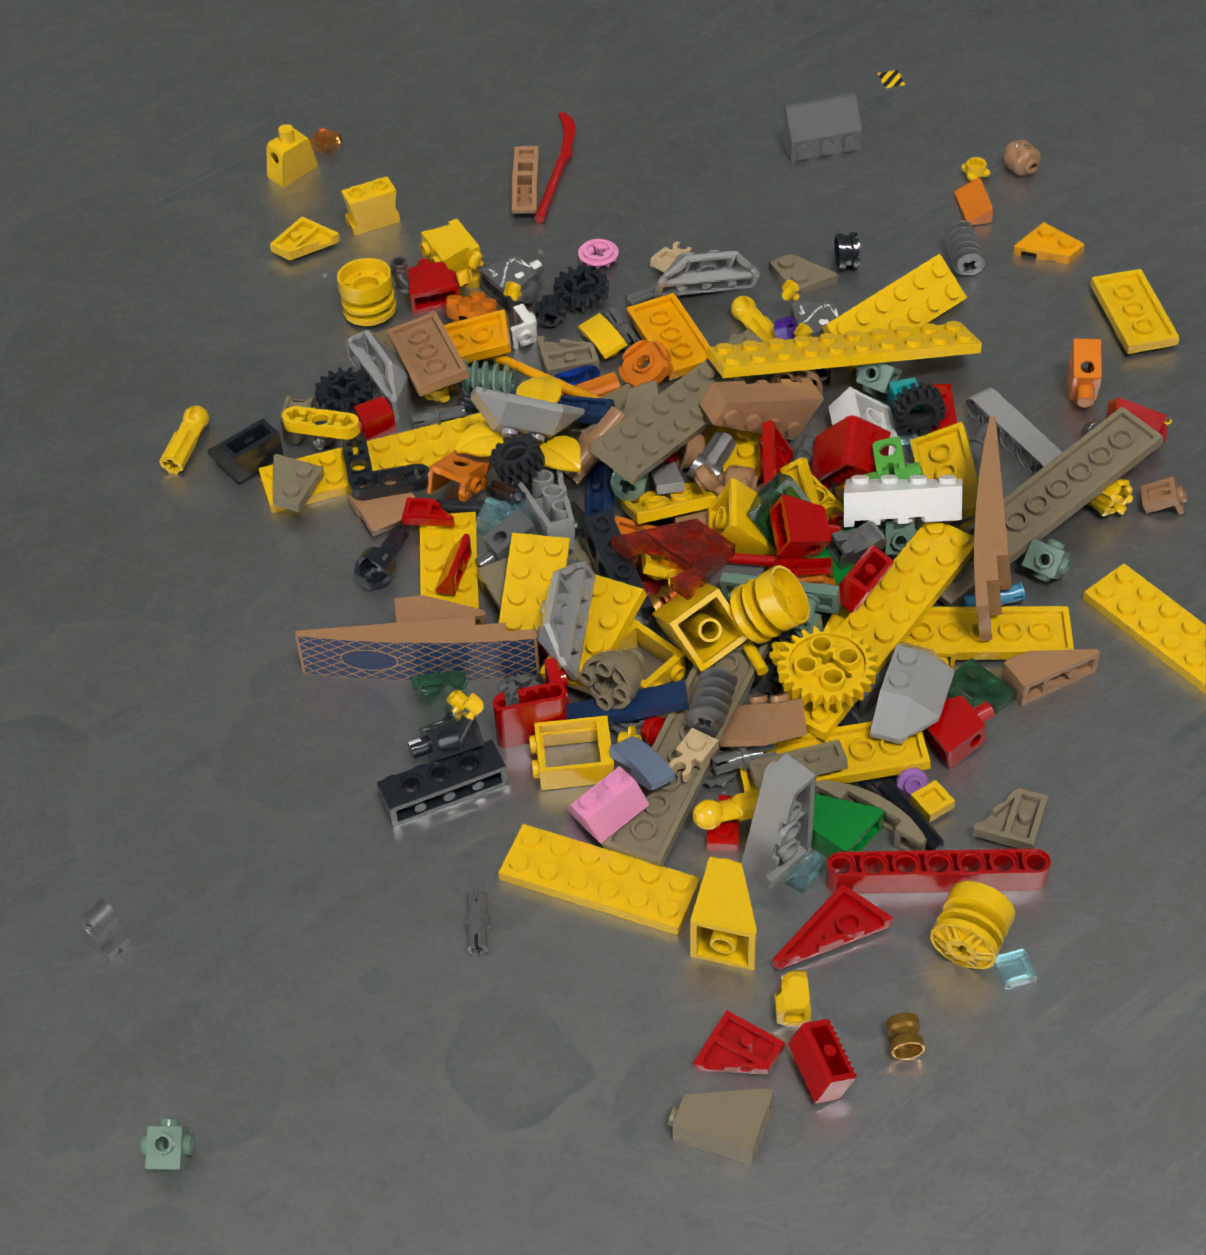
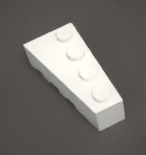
(902, 499)

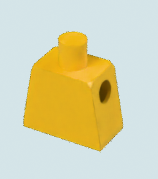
(289, 156)

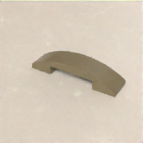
(907, 834)

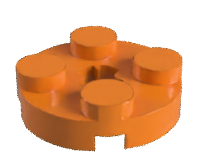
(470, 306)
(655, 354)

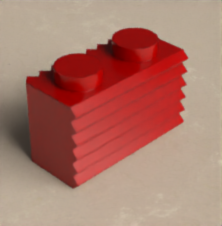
(864, 578)
(822, 1060)

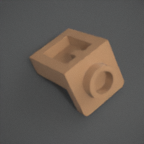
(1162, 495)

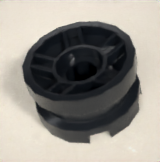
(847, 250)

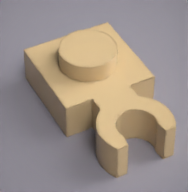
(666, 256)
(693, 751)

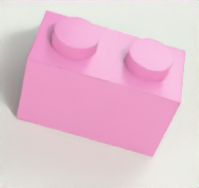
(609, 804)

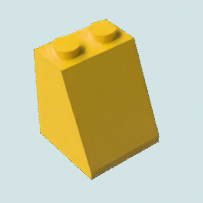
(729, 519)
(701, 626)
(723, 917)

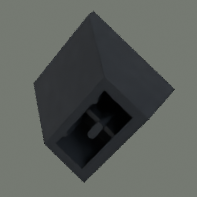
(248, 450)

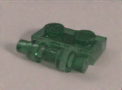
(430, 683)
(981, 686)

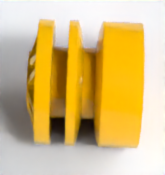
(366, 291)
(769, 604)
(973, 925)

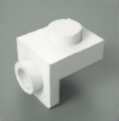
(525, 327)

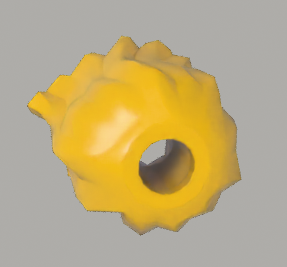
(1113, 498)

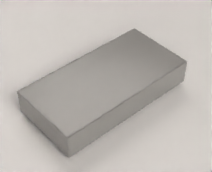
(667, 479)

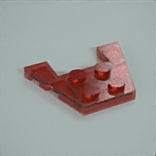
(685, 543)

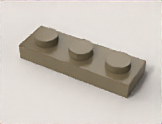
(817, 758)

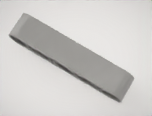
(1014, 431)

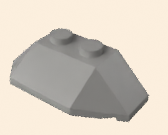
(707, 273)
(383, 367)
(522, 414)
(567, 615)
(911, 693)

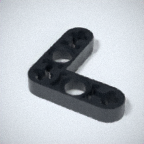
(368, 477)

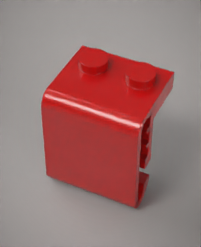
(846, 450)
(536, 705)

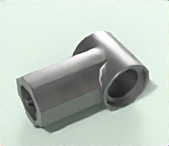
(715, 453)

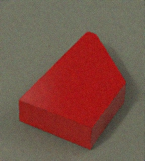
(426, 512)

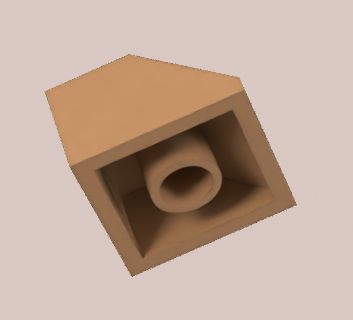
(765, 721)

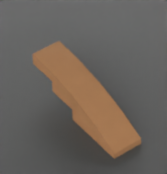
(525, 179)

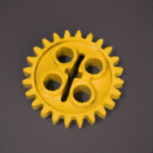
(827, 667)

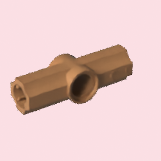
(588, 459)

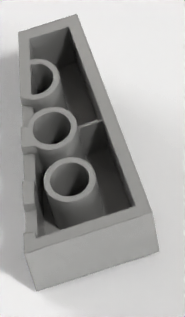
(548, 504)
(781, 821)

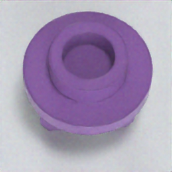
(911, 780)

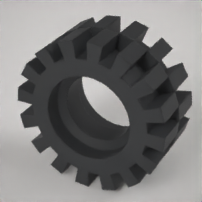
(917, 396)
(517, 458)

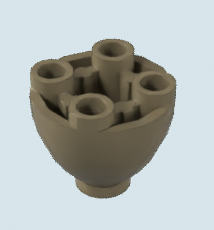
(613, 677)

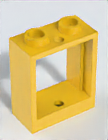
(673, 658)
(571, 732)

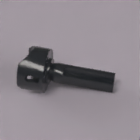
(379, 560)

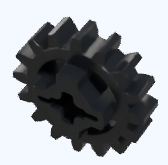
(581, 287)
(343, 390)

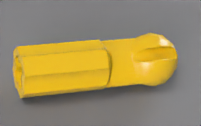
(745, 310)
(184, 439)
(710, 814)

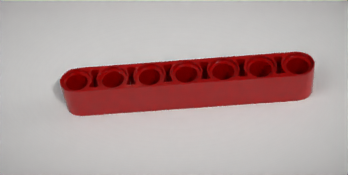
(952, 866)

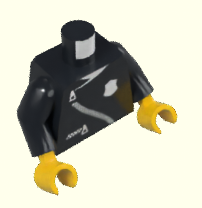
(453, 733)

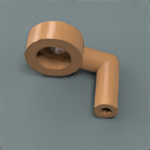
(707, 479)

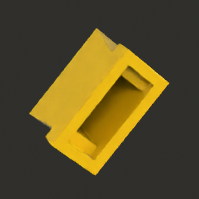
(370, 206)
(448, 245)

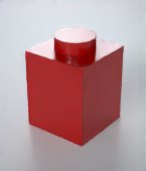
(375, 418)

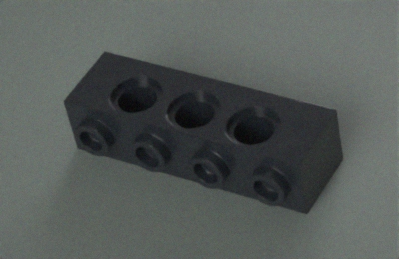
(597, 537)
(442, 783)

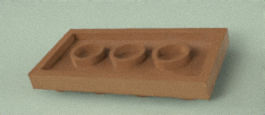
(428, 354)

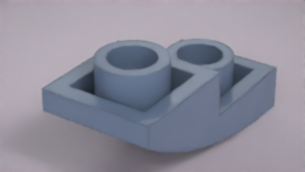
(645, 764)

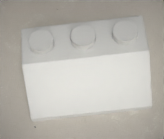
(858, 404)

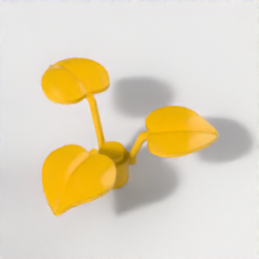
(559, 451)

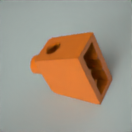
(1084, 382)

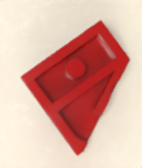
(739, 1048)

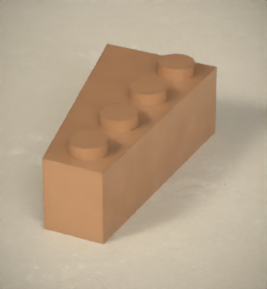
(749, 405)

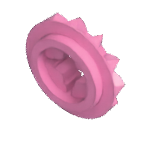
(601, 247)

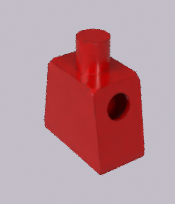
(800, 527)
(958, 730)

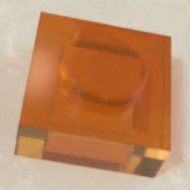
(325, 141)

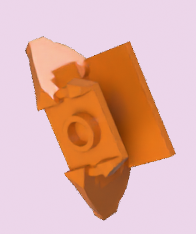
(471, 477)

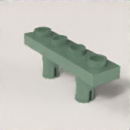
(820, 596)

